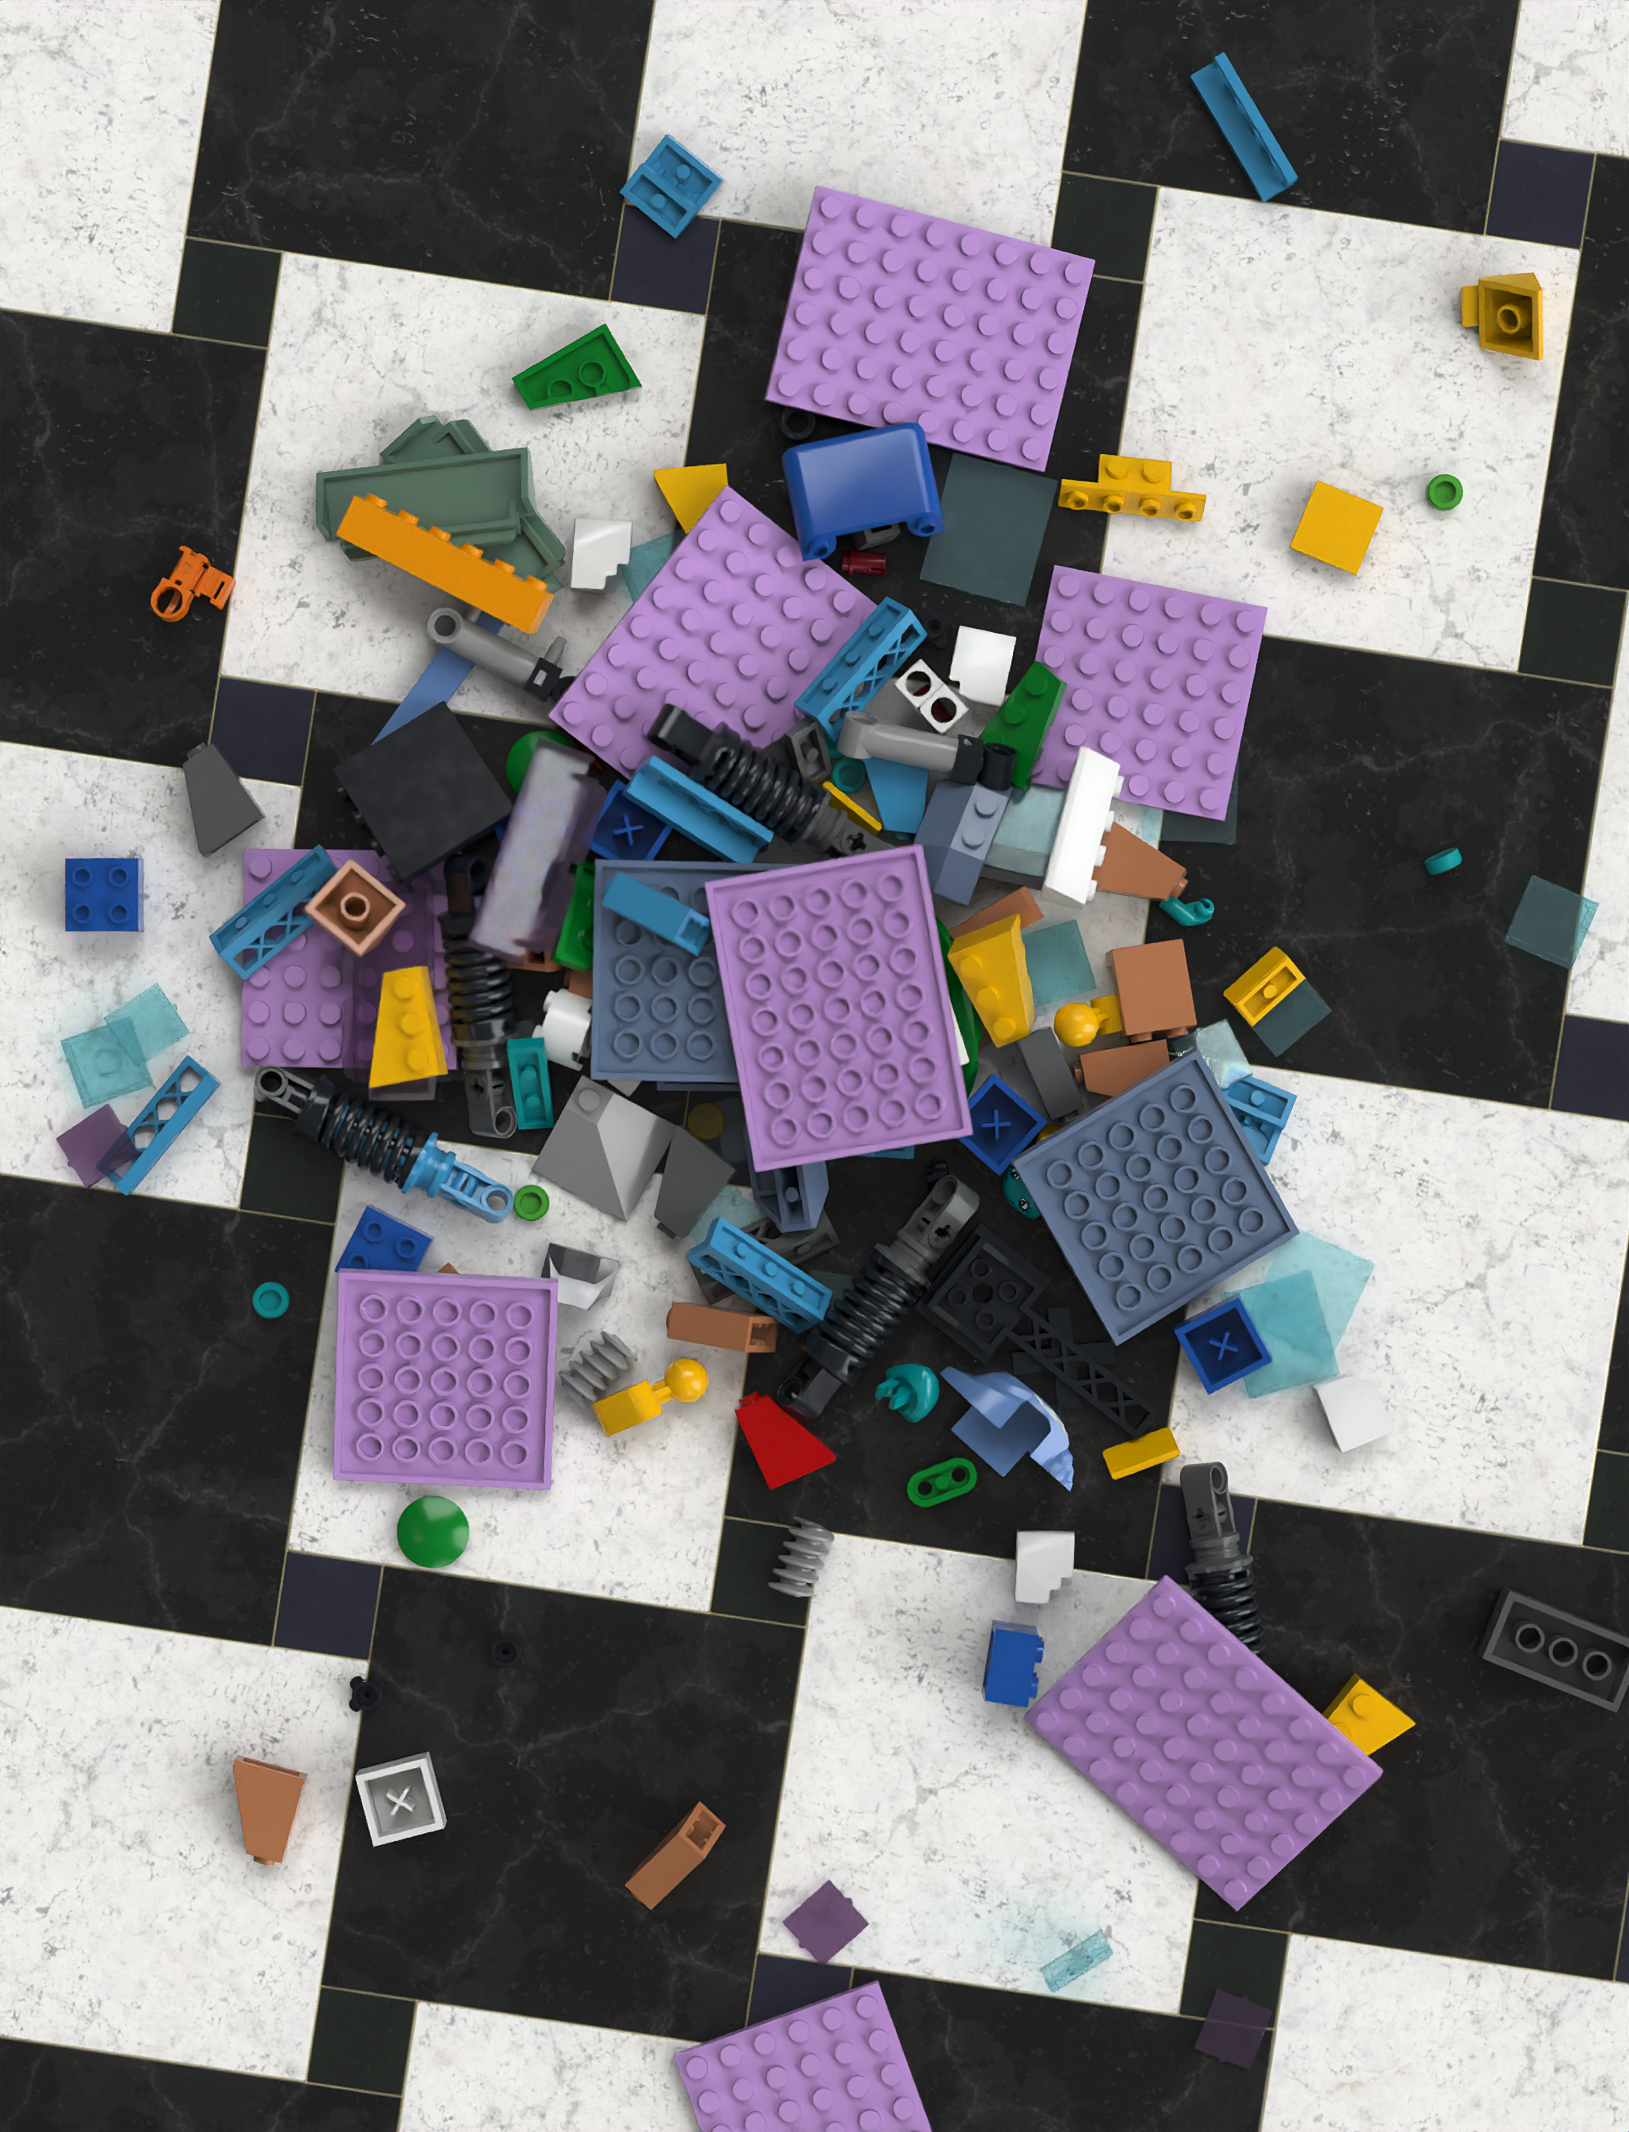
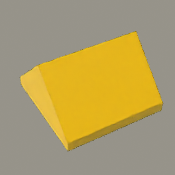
(1511, 315)

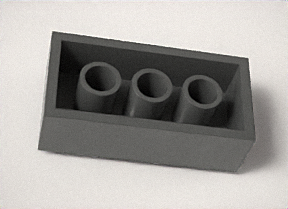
(1557, 1649)

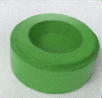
(1444, 492)
(531, 1202)

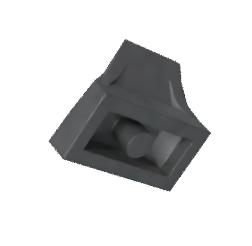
(803, 750)
(581, 1275)

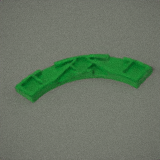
(964, 1010)

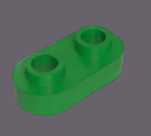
(942, 1482)

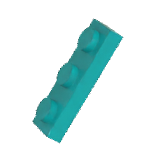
(531, 1083)

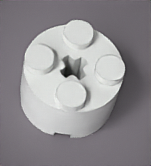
(566, 1028)

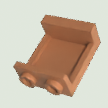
(1152, 990)

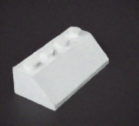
(1081, 829)

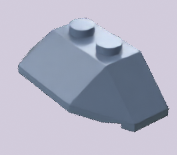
(959, 836)
(789, 1194)

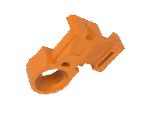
(193, 578)

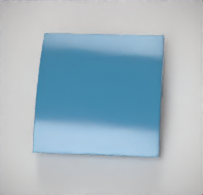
(672, 186)
(1260, 1112)

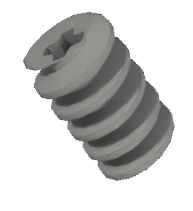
(596, 1368)
(802, 1559)

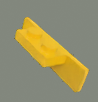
(1133, 488)

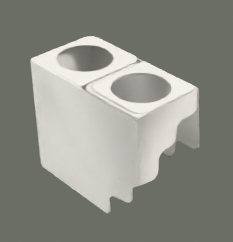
(597, 552)
(982, 665)
(926, 701)
(1352, 1411)
(1042, 1564)

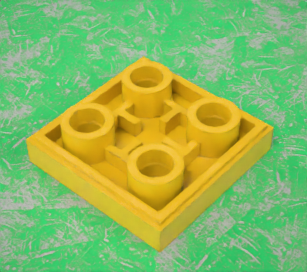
(1336, 528)

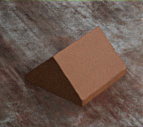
(355, 908)

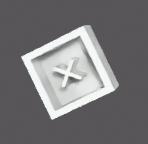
(401, 1799)

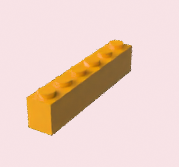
(444, 563)

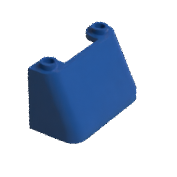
(861, 485)

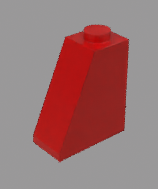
(780, 1441)

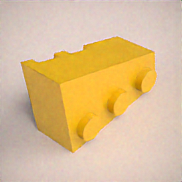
(996, 978)
(407, 1030)
(1366, 1716)

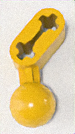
(1079, 1023)
(683, 1381)

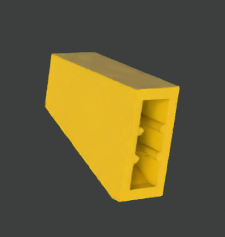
(691, 490)

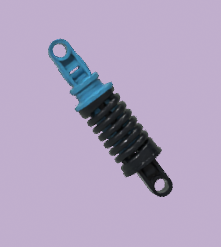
(402, 1153)

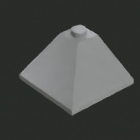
(604, 1148)

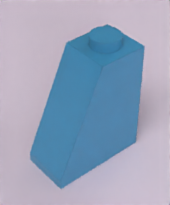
(898, 795)
(657, 913)

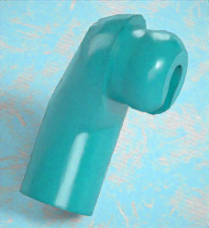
(1190, 913)

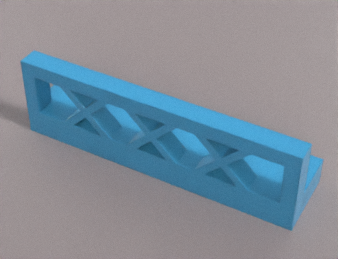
(1243, 128)
(858, 663)
(696, 812)
(273, 908)
(173, 1127)
(764, 1274)

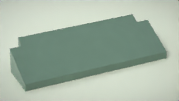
(466, 495)
(533, 551)

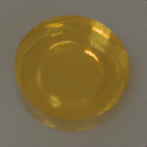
(706, 1121)

